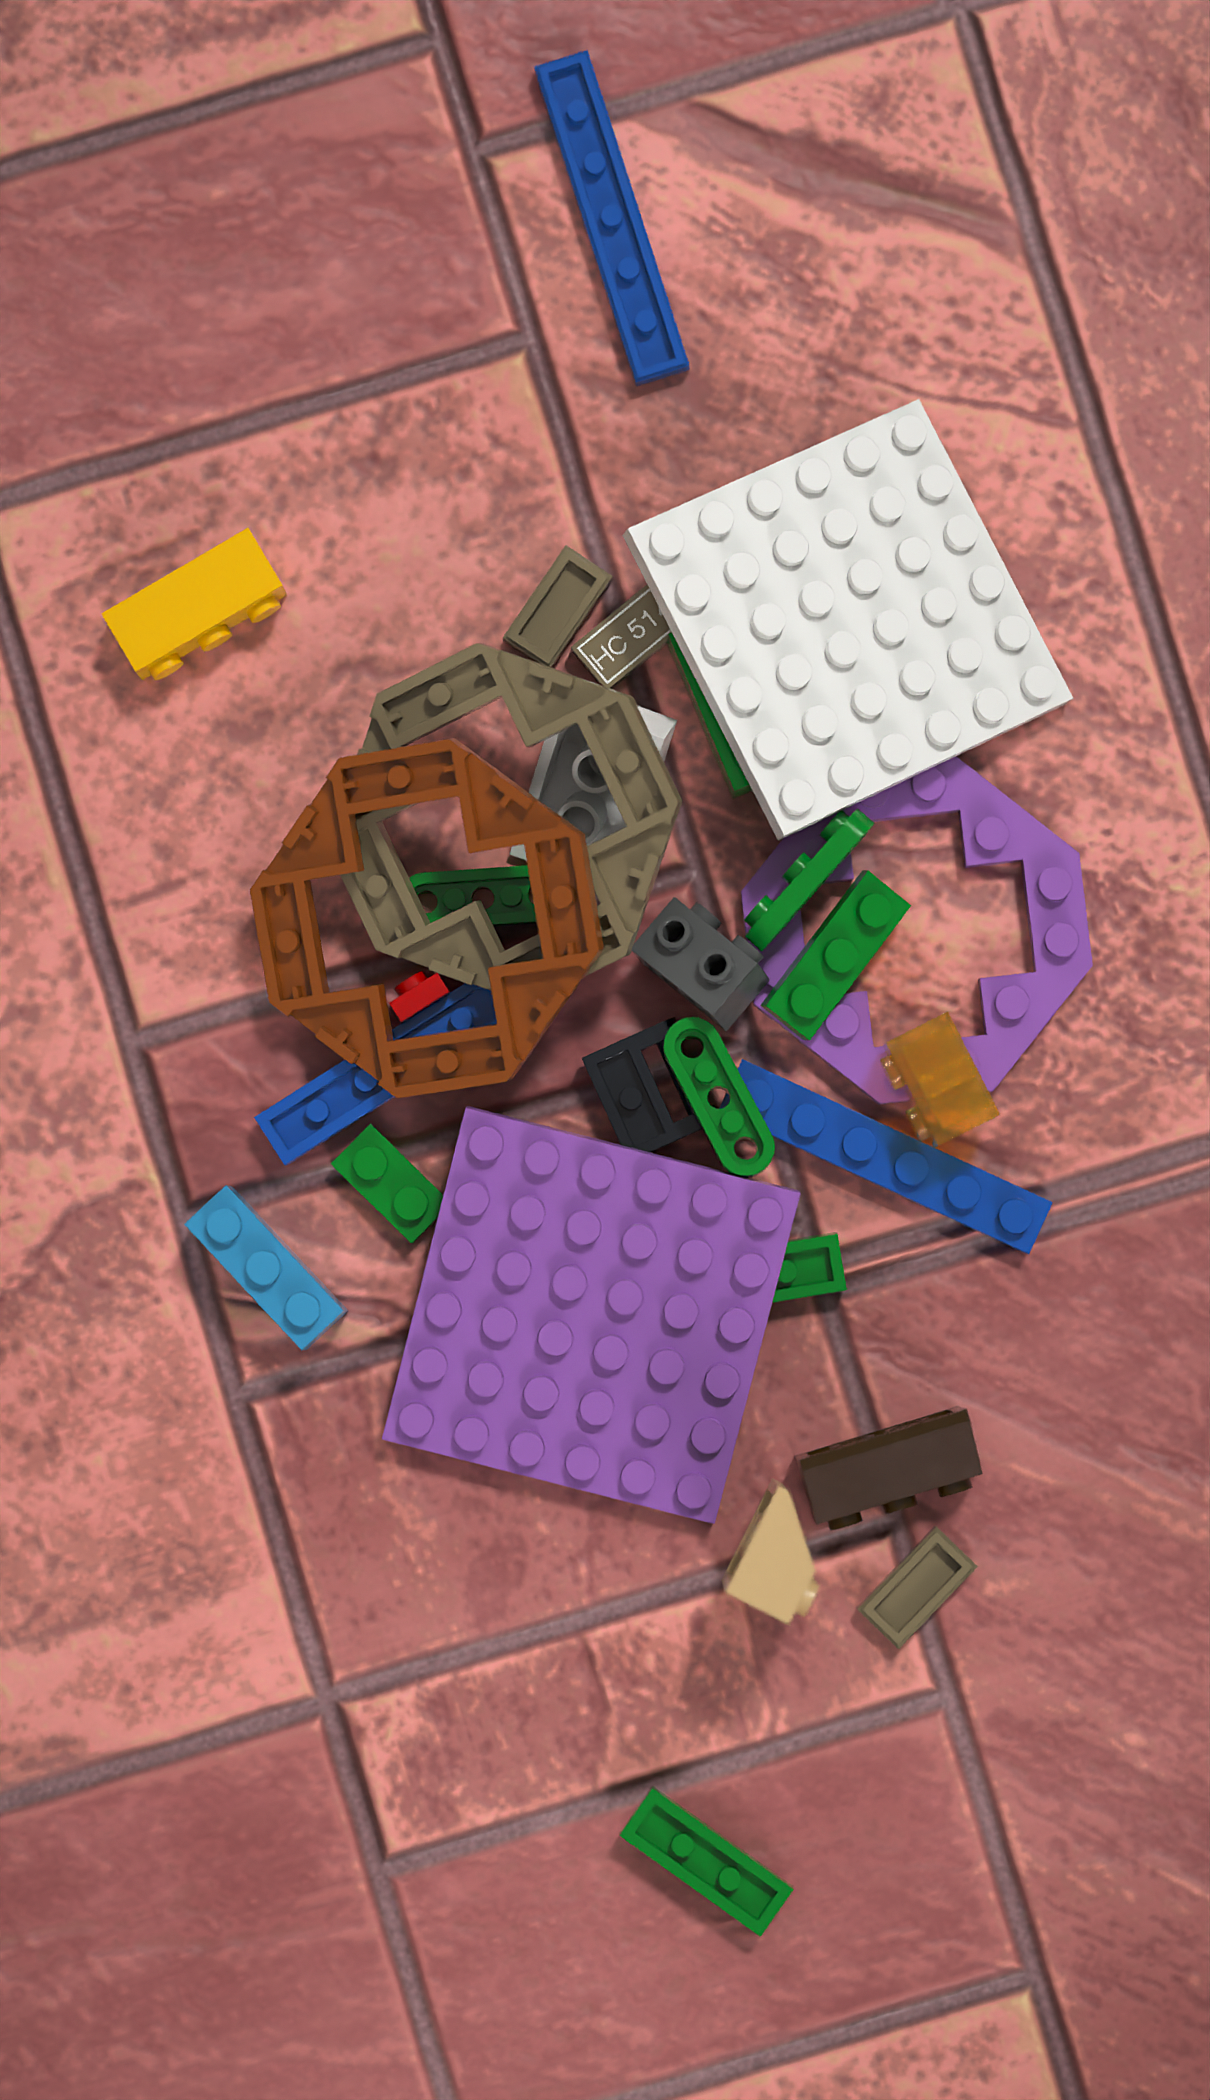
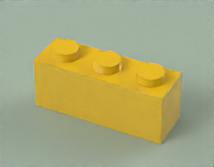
(195, 606)

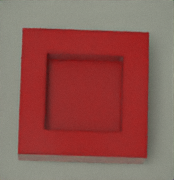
(417, 994)

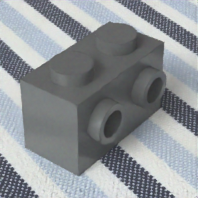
(701, 962)

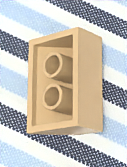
(773, 1560)

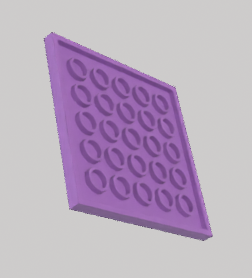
(590, 1314)

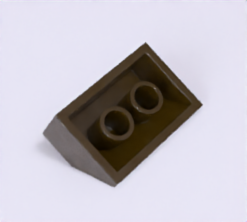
(890, 1467)

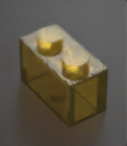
(938, 1080)

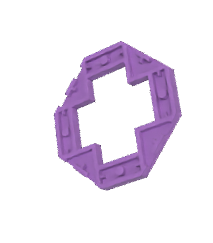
(991, 834)

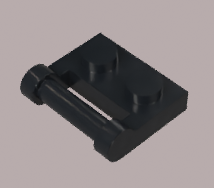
(632, 1095)

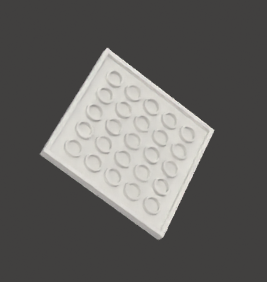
(847, 618)

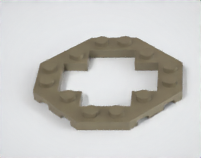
(541, 706)

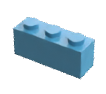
(266, 1267)

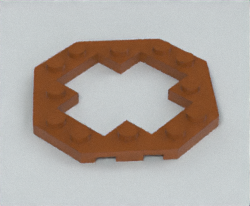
(494, 817)

